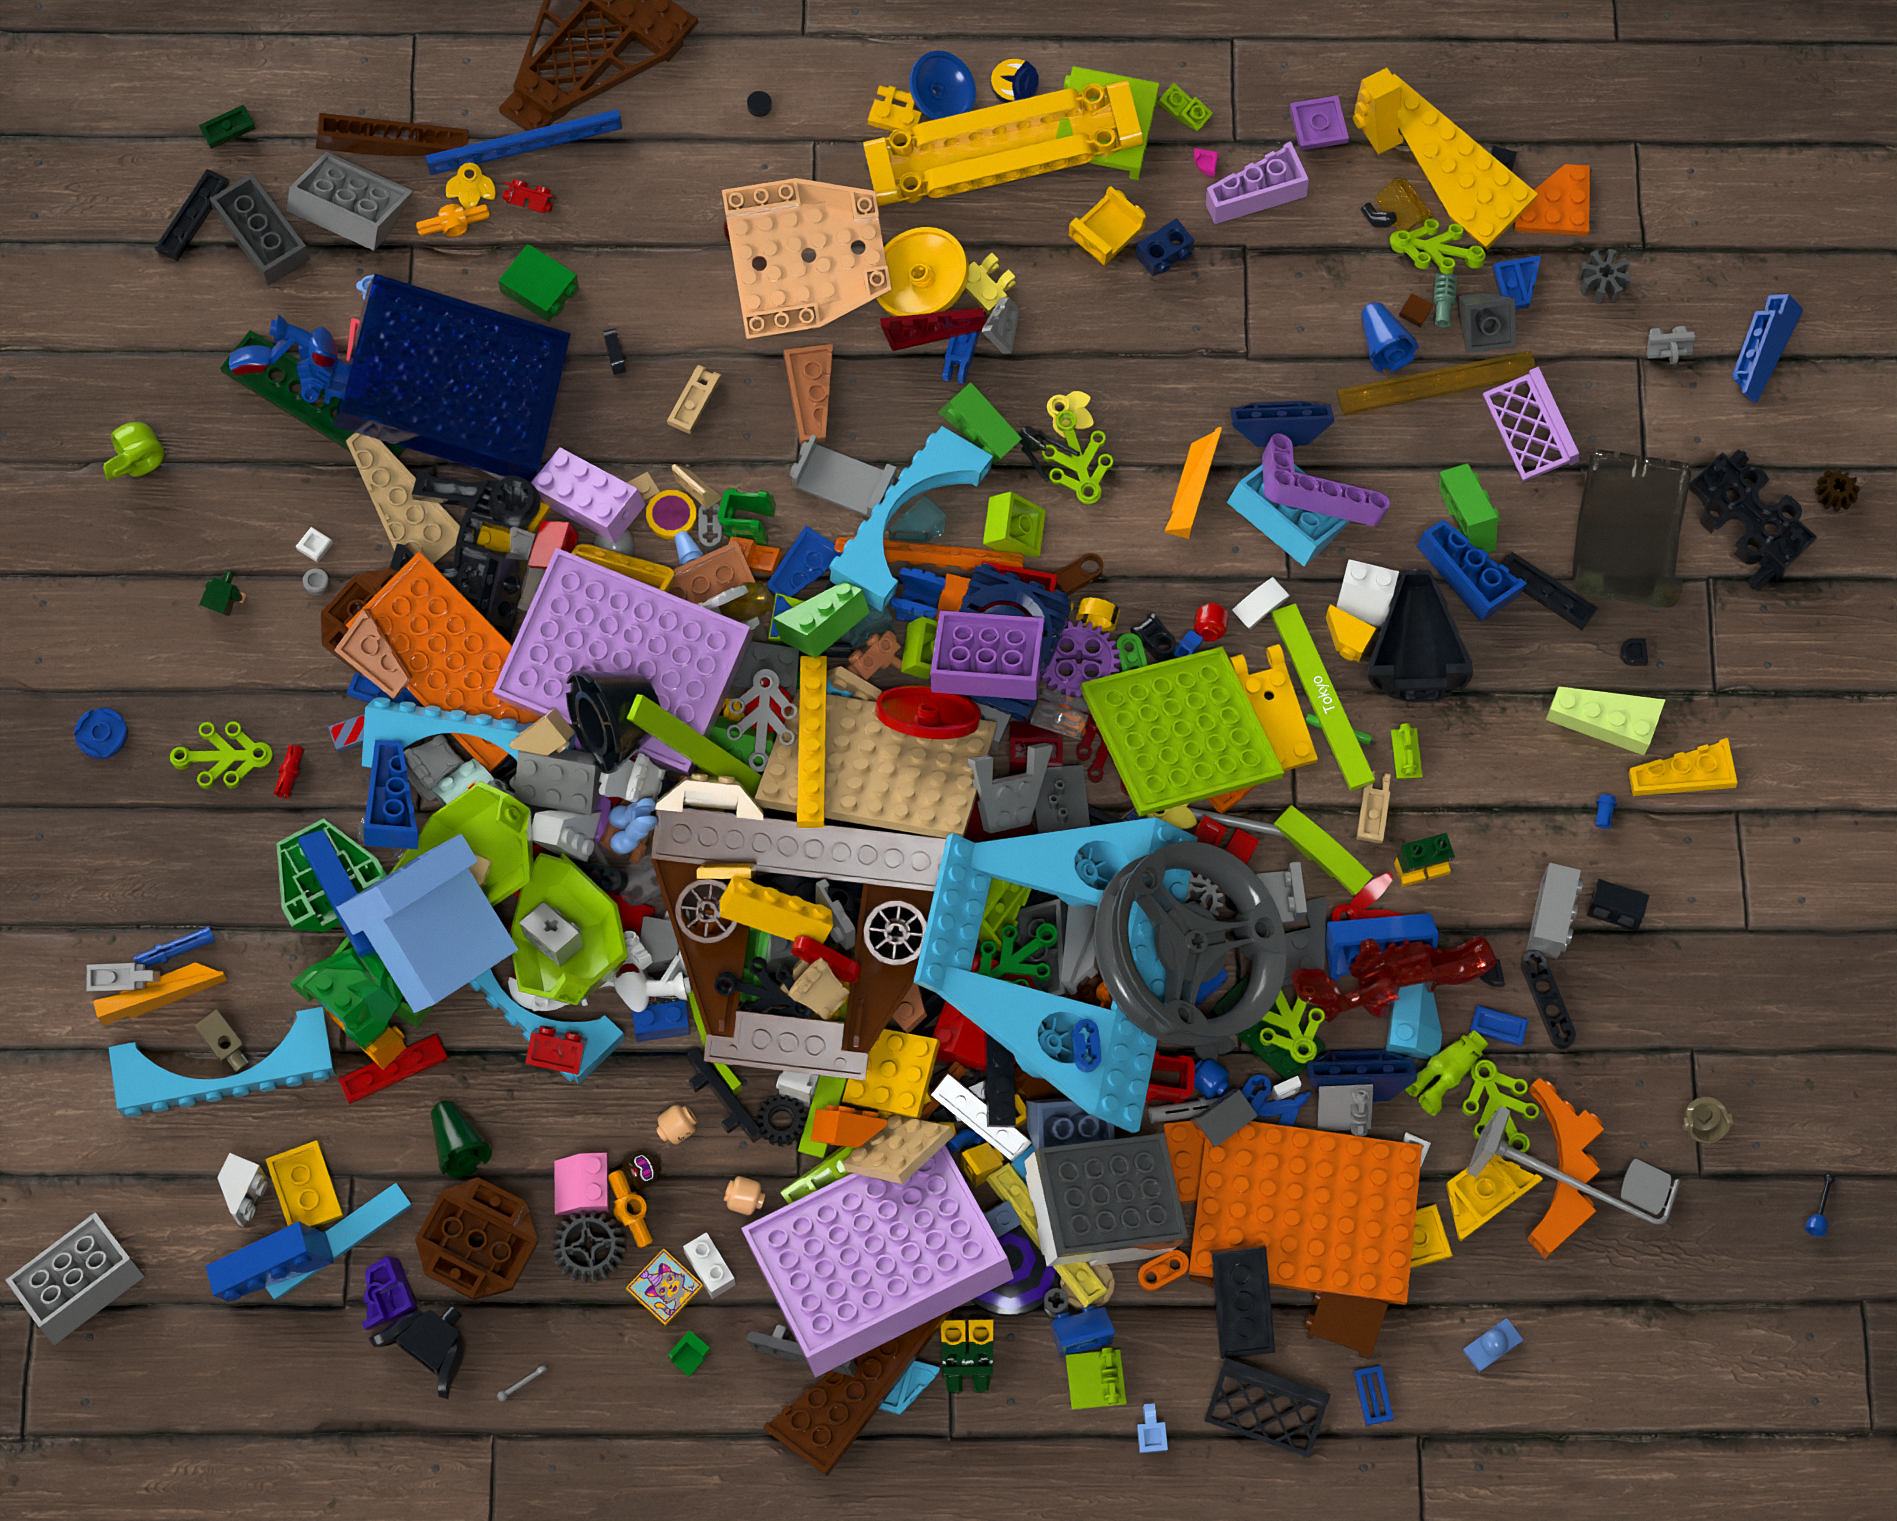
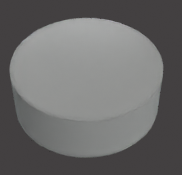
(316, 581)

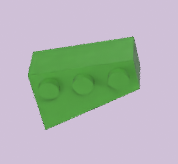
(980, 422)
(1470, 506)

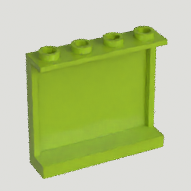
(1144, 98)

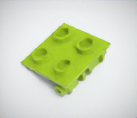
(1096, 1379)

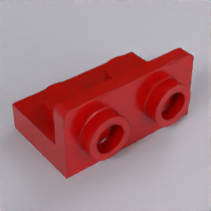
(556, 1049)

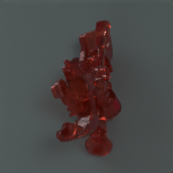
(1397, 967)

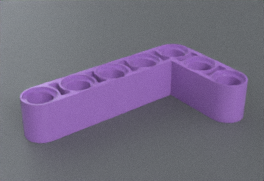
(1314, 493)

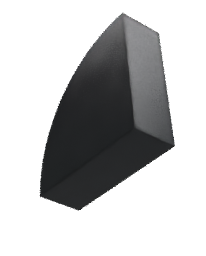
(1494, 976)

